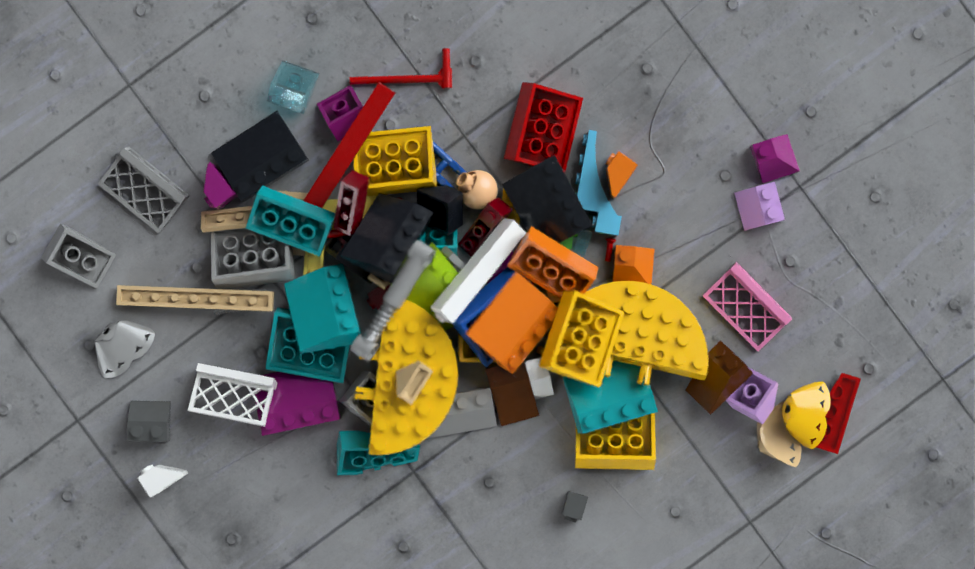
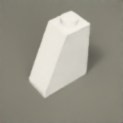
(539, 379)

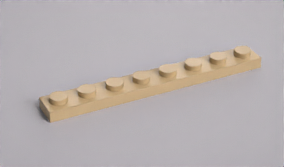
(195, 298)

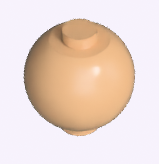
(477, 188)

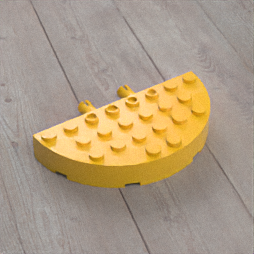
(654, 331)
(410, 338)

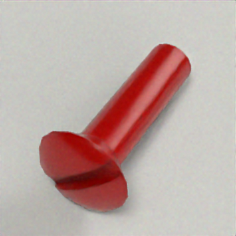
(609, 248)

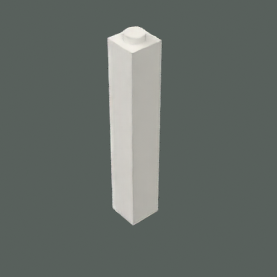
(477, 270)

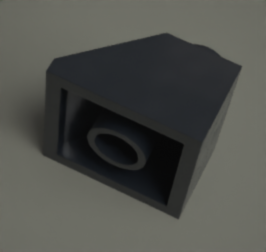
(446, 207)

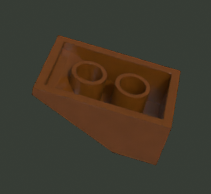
(724, 376)
(512, 394)

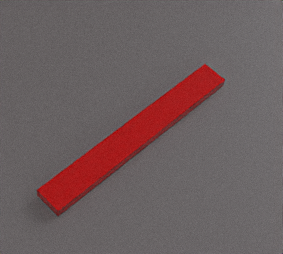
(350, 145)

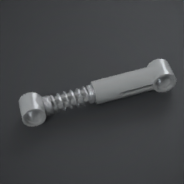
(418, 259)

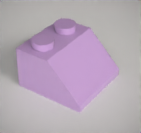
(759, 206)
(755, 397)

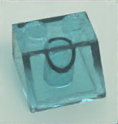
(292, 87)

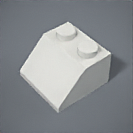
(159, 477)

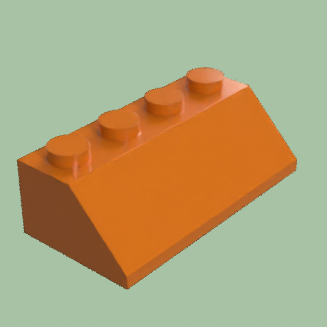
(551, 264)

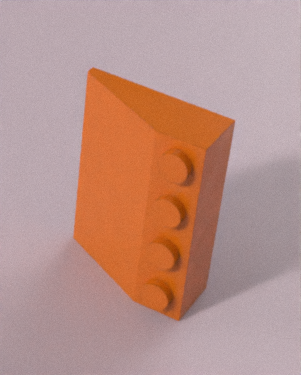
(513, 323)

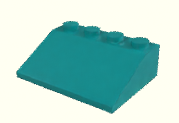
(322, 309)
(286, 357)
(613, 402)

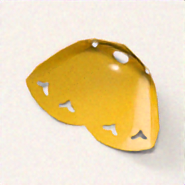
(807, 413)

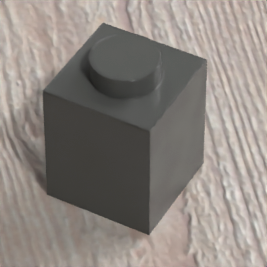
(574, 506)

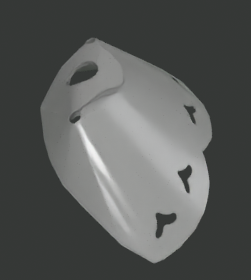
(120, 346)

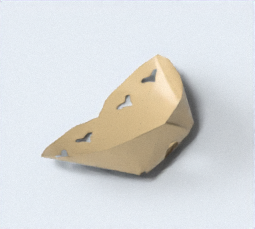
(775, 439)

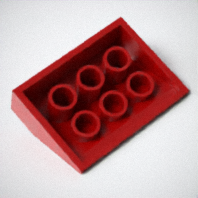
(543, 125)

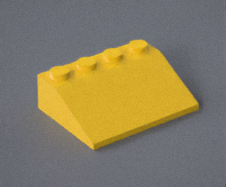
(397, 160)
(581, 338)
(618, 446)

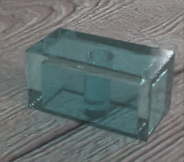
(582, 242)

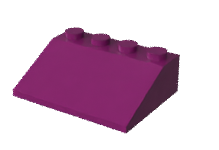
(298, 403)

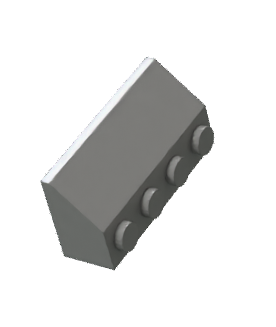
(469, 412)

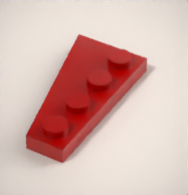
(841, 404)

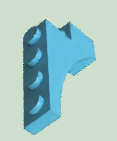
(591, 192)

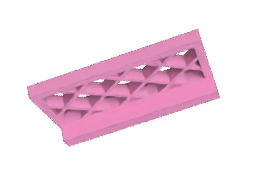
(759, 294)

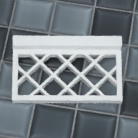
(237, 378)

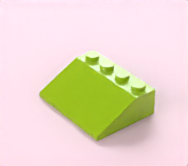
(433, 283)

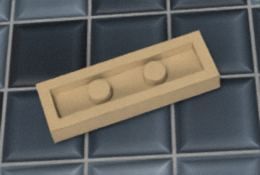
(225, 219)

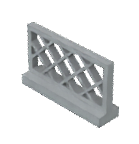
(150, 174)

